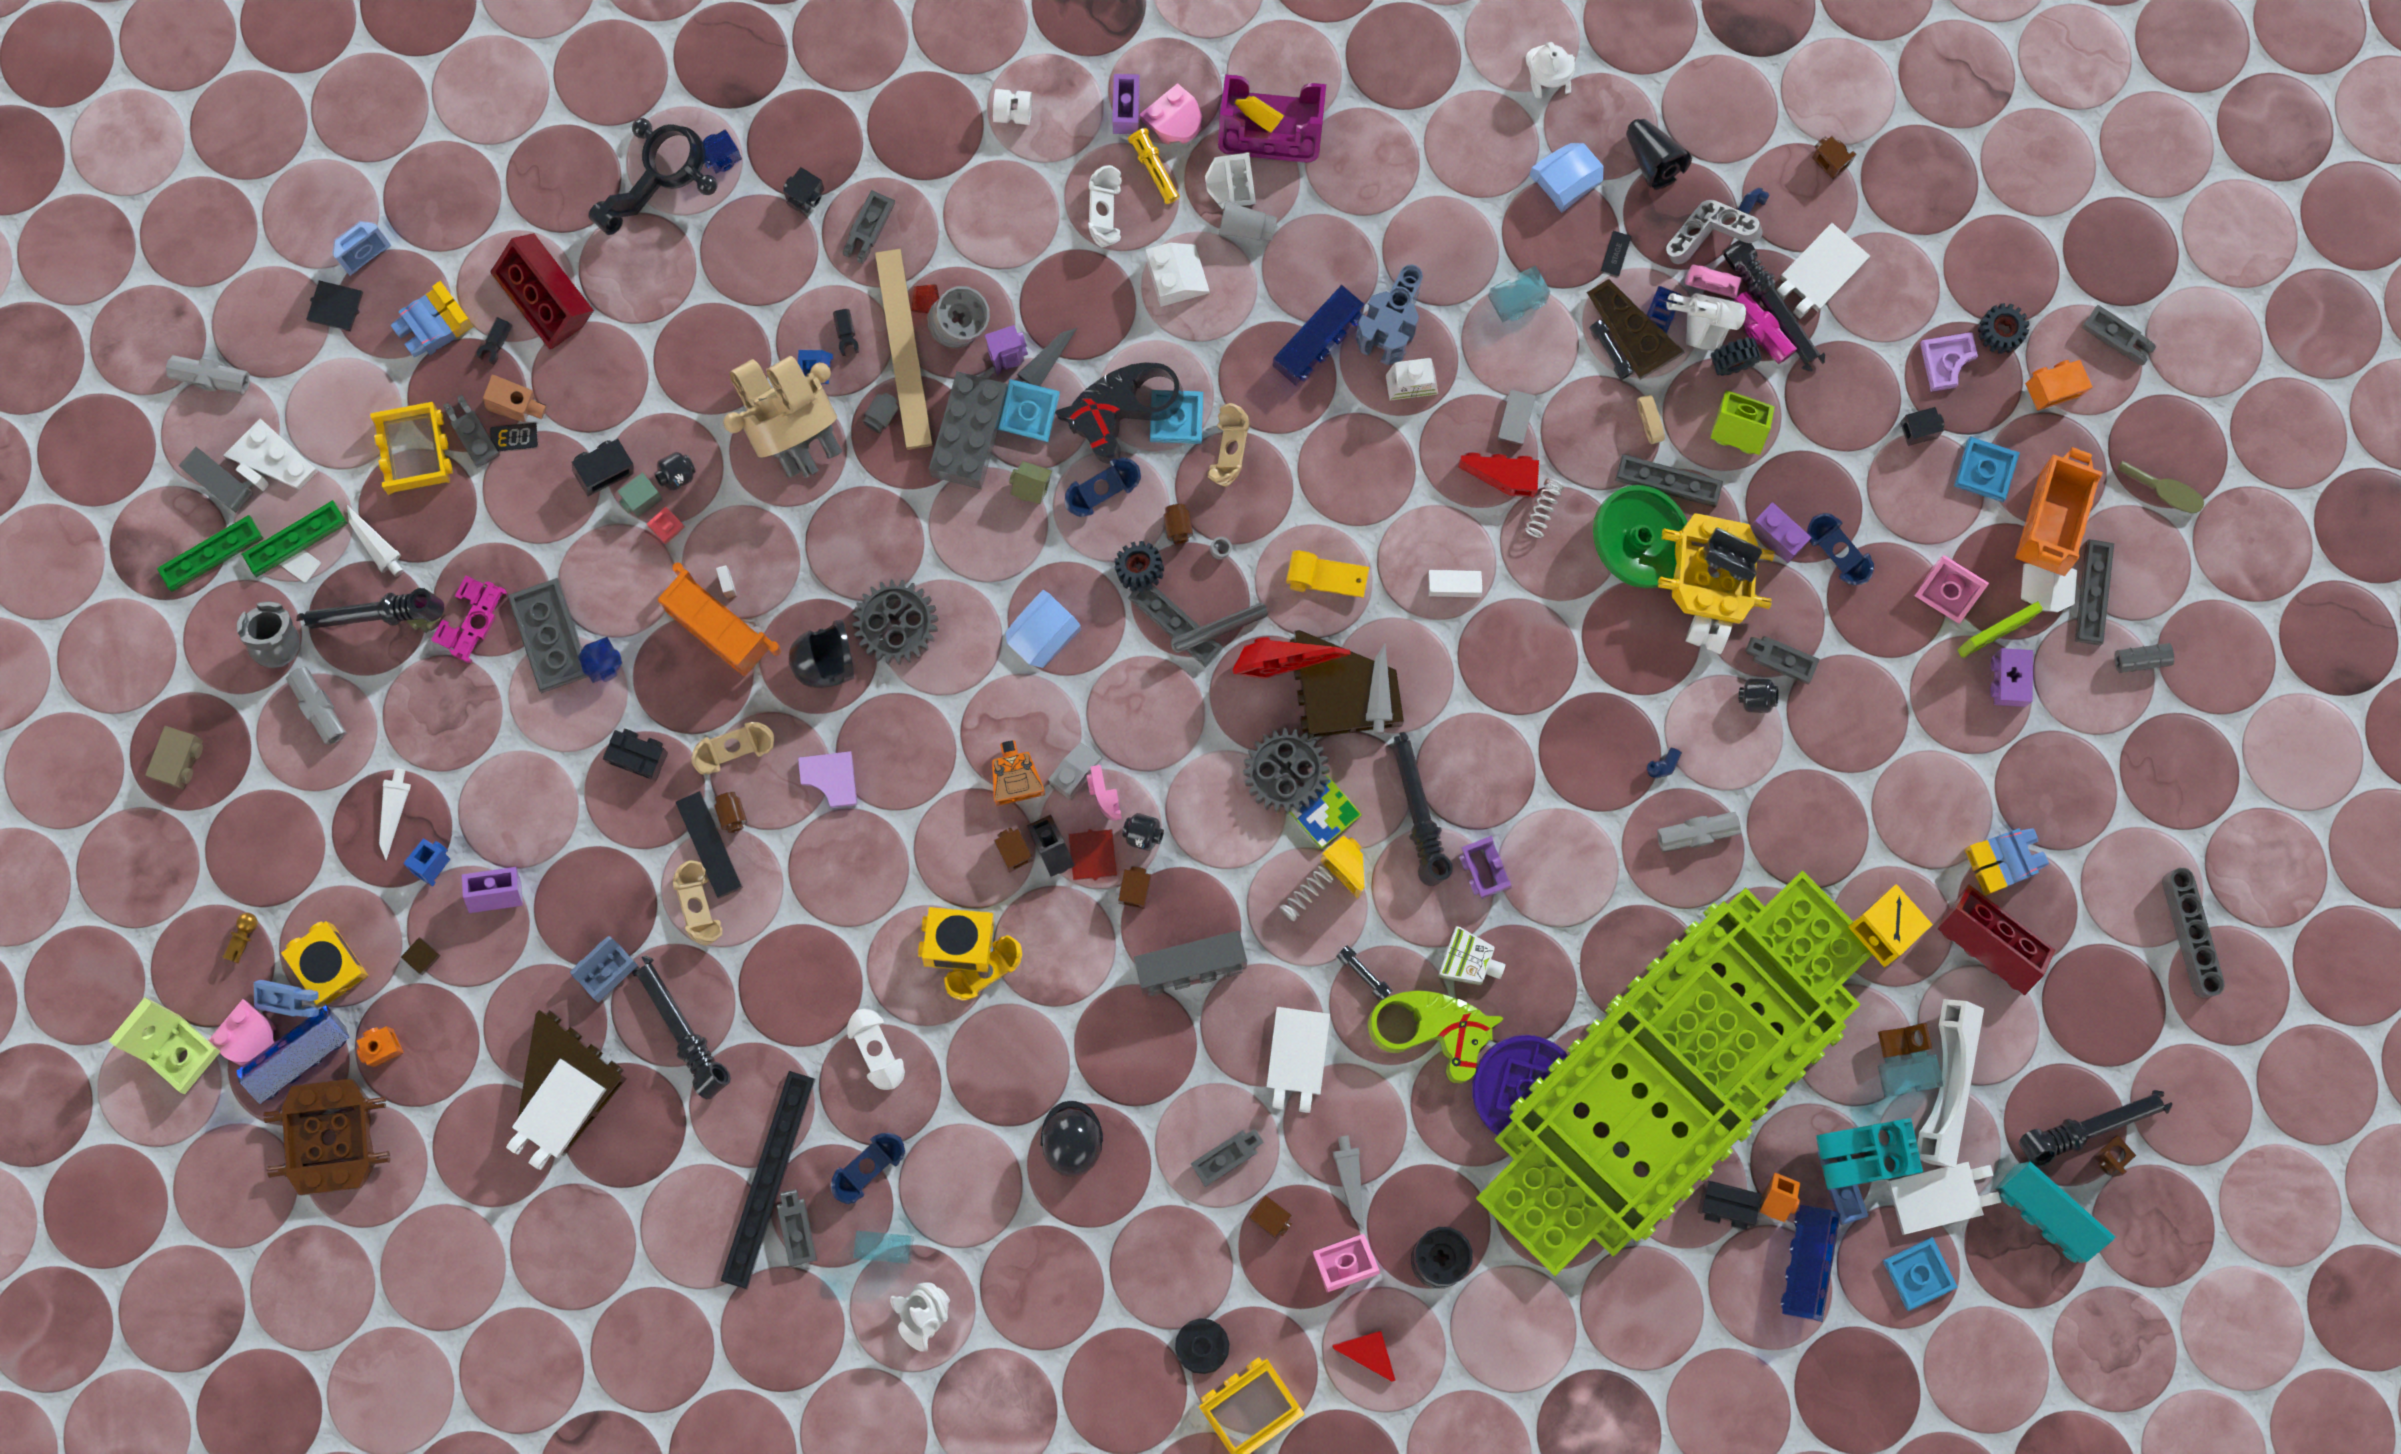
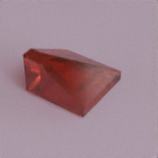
(924, 298)

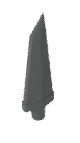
(1040, 366)

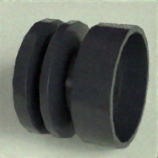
(1451, 1245)

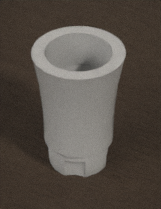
(1246, 223)

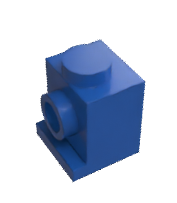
(809, 358)
(427, 861)

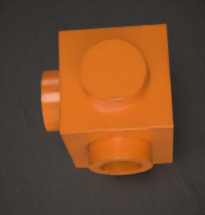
(378, 1046)
(1780, 1197)

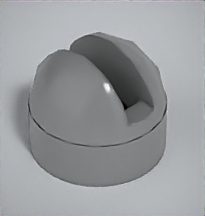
(1224, 546)

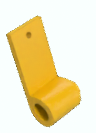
(1325, 575)

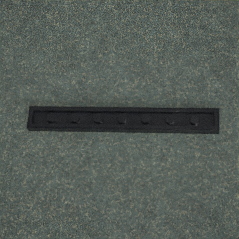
(768, 1180)

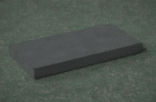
(548, 634)

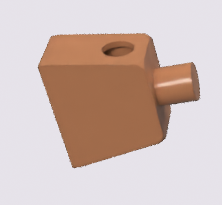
(503, 394)

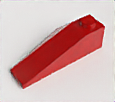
(1271, 658)

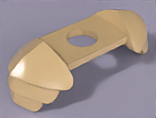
(1235, 426)
(711, 752)
(688, 885)

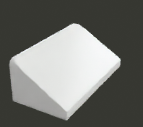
(1455, 583)

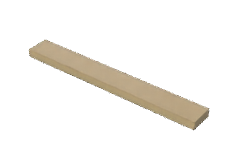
(903, 349)

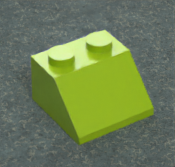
(1742, 423)

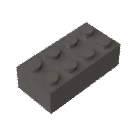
(968, 430)
(1191, 962)

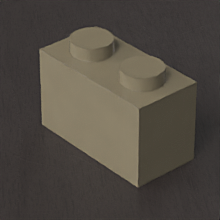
(174, 757)

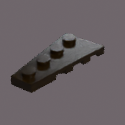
(1635, 333)

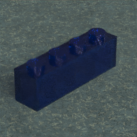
(1318, 335)
(292, 1055)
(1810, 1263)

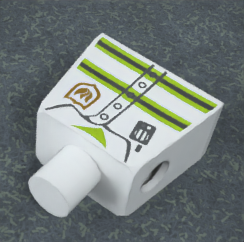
(1412, 379)
(1469, 959)

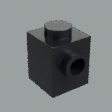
(803, 190)

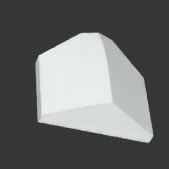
(1231, 180)
(2048, 588)

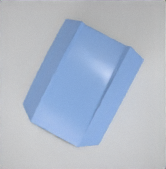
(1568, 174)
(359, 246)
(1042, 630)

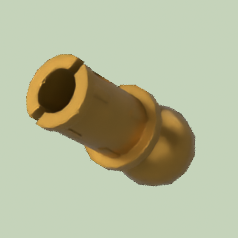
(246, 924)

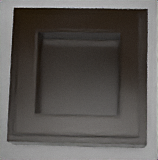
(420, 956)

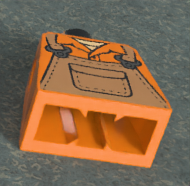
(1015, 776)

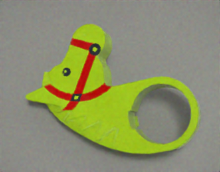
(1452, 1022)

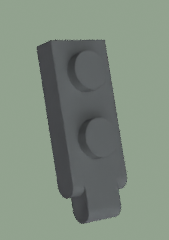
(1782, 658)
(1227, 1156)
(796, 1229)

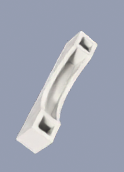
(1960, 1033)

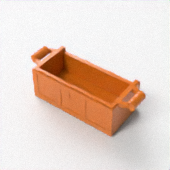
(2059, 512)
(714, 623)

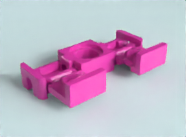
(466, 640)

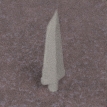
(1379, 700)
(1349, 1171)

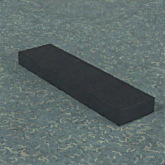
(709, 844)

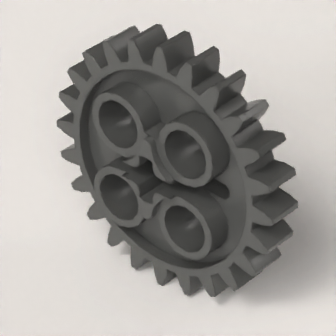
(914, 636)
(1303, 755)

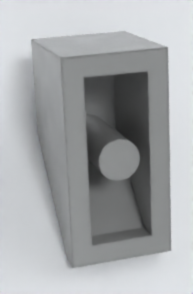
(1073, 770)

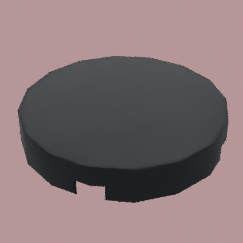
(1202, 1346)

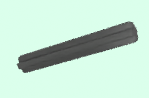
(1219, 627)

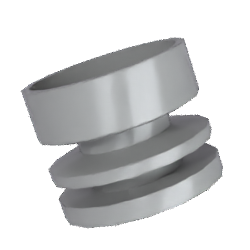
(968, 307)

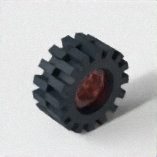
(1997, 338)
(1735, 356)
(1135, 578)

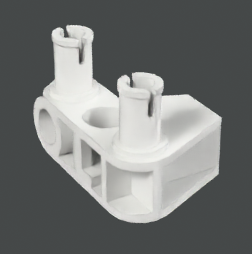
(1708, 318)

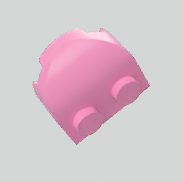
(1174, 116)
(1713, 281)
(1106, 799)
(243, 1034)

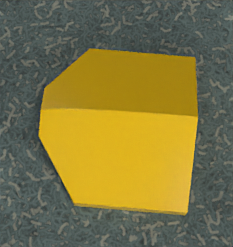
(1259, 112)

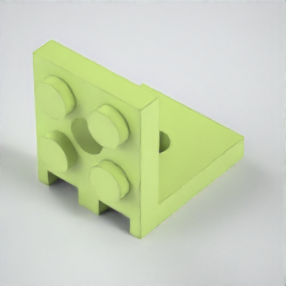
(163, 1043)

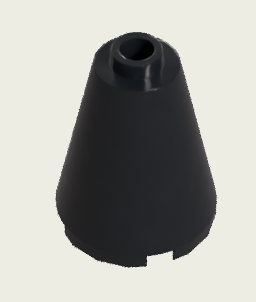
(1657, 154)

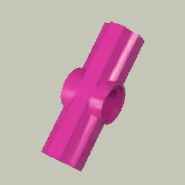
(1765, 330)

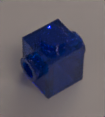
(720, 152)
(600, 660)

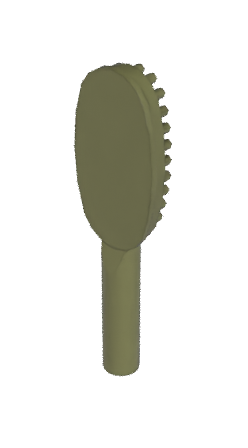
(2169, 490)

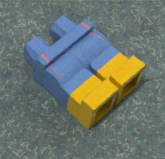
(433, 320)
(2013, 855)

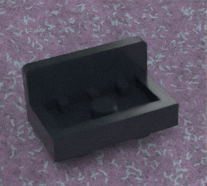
(1732, 554)

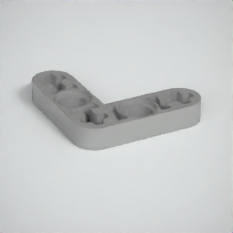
(1712, 221)

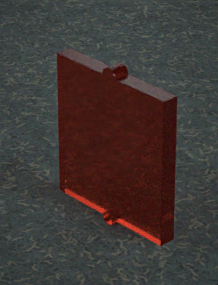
(1092, 854)

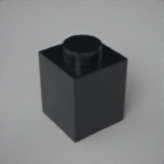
(1922, 426)

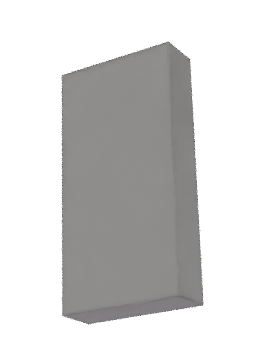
(1516, 417)

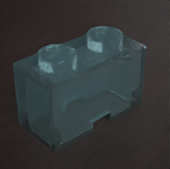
(1517, 297)
(1900, 1075)
(883, 1247)

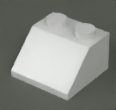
(1176, 272)

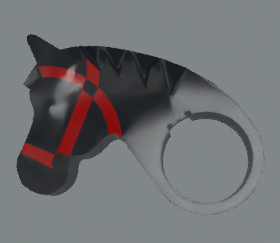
(1112, 398)

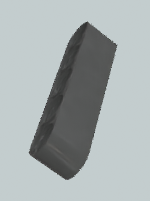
(2189, 946)

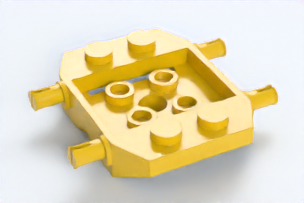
(1695, 588)

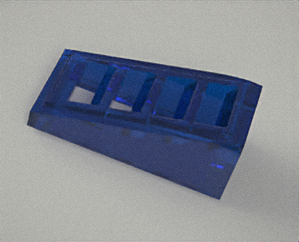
(1663, 294)

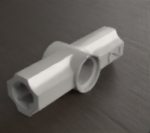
(207, 374)
(316, 705)
(1699, 831)

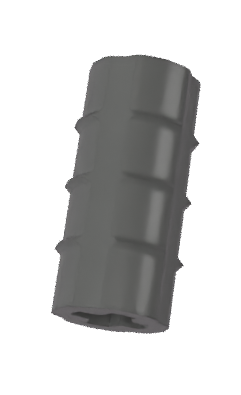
(2144, 658)

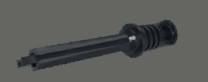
(1742, 258)
(390, 609)
(1425, 831)
(708, 1075)
(2043, 1146)

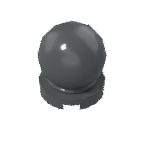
(269, 635)

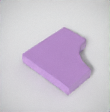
(1945, 358)
(831, 775)

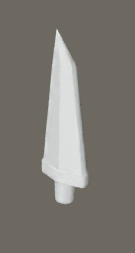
(381, 552)
(393, 802)

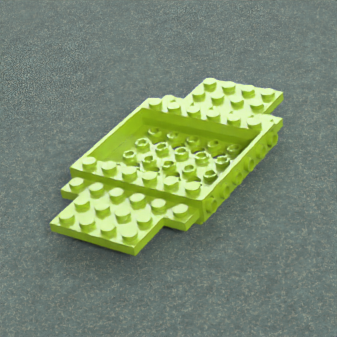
(1787, 960)
(1692, 1058)

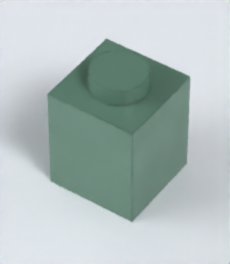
(639, 495)

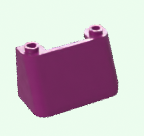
(1293, 139)

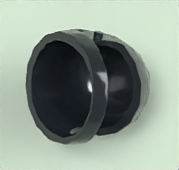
(822, 657)
(1071, 1139)

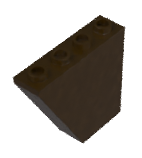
(1339, 692)
(553, 1043)

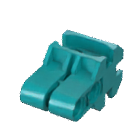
(1900, 1147)

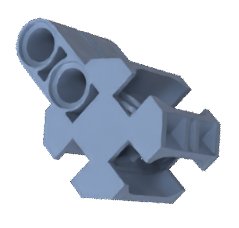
(1392, 317)

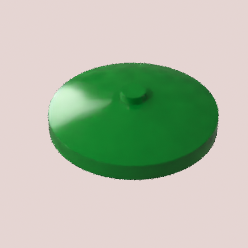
(1630, 534)

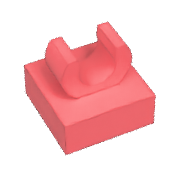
(665, 525)

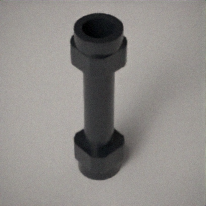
(1600, 331)
(1347, 956)

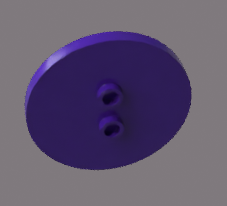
(1507, 1073)

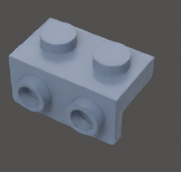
(603, 968)

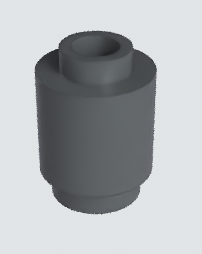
(880, 412)

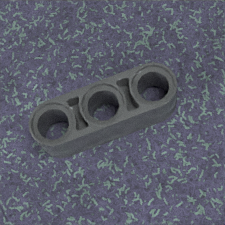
(215, 479)

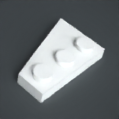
(271, 455)

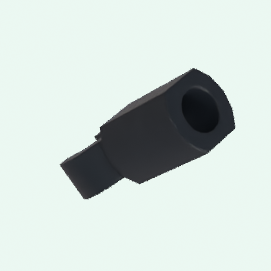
(845, 330)
(495, 339)

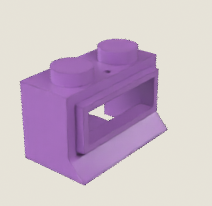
(1006, 348)
(1495, 863)

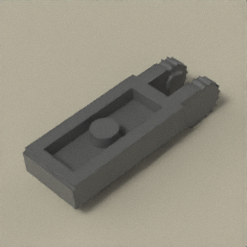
(869, 224)
(2118, 334)
(472, 434)

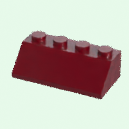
(541, 290)
(1997, 940)

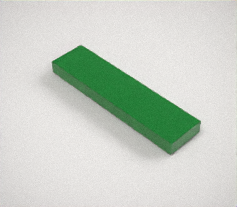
(294, 538)
(210, 553)

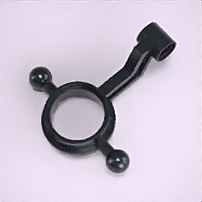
(609, 214)

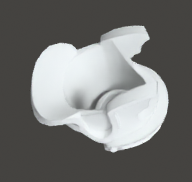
(1550, 67)
(921, 1314)

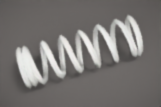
(1550, 486)
(1292, 912)

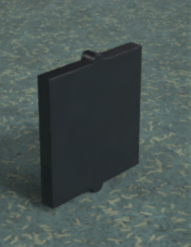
(334, 305)

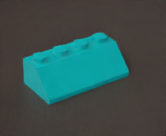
(2054, 1212)

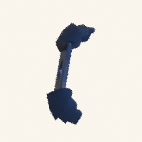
(1122, 475)
(1825, 531)
(849, 1181)

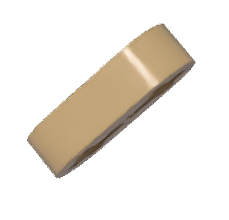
(1650, 419)

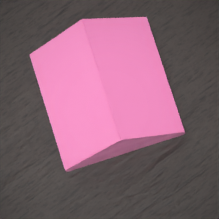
(1951, 589)
(1346, 1263)

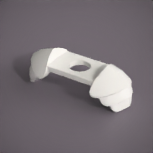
(1102, 187)
(884, 1070)

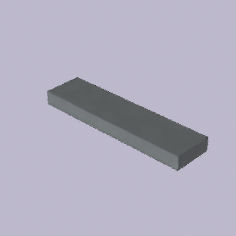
(1669, 480)
(2094, 592)
(1173, 621)

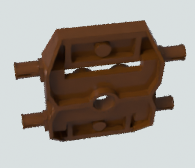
(305, 1137)

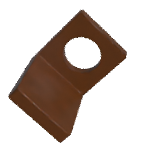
(1902, 1042)
(2108, 1163)

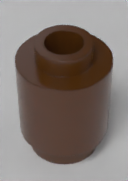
(1178, 523)
(730, 812)

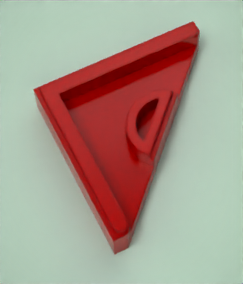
(1369, 1352)

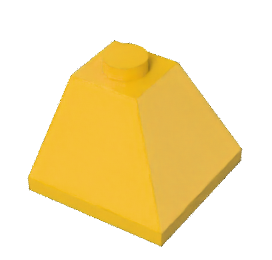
(1346, 864)

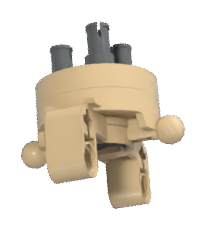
(787, 416)

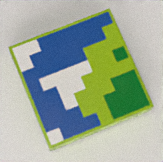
(1328, 816)

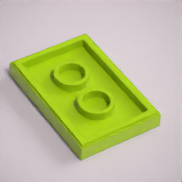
(2000, 629)

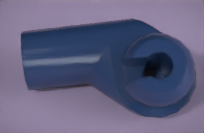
(1751, 198)
(1665, 767)

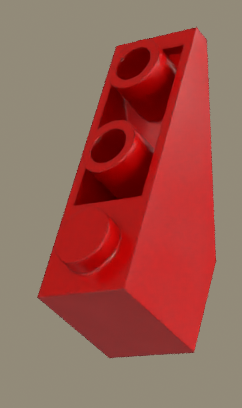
(1506, 474)

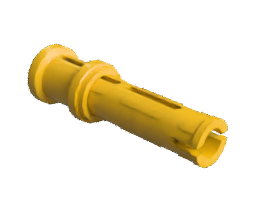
(1149, 156)

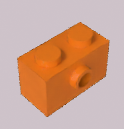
(2058, 384)

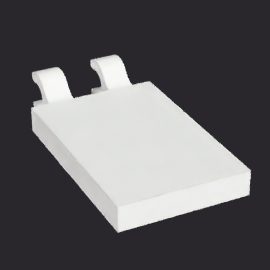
(1822, 269)
(1297, 1055)
(555, 1113)
(1940, 1197)

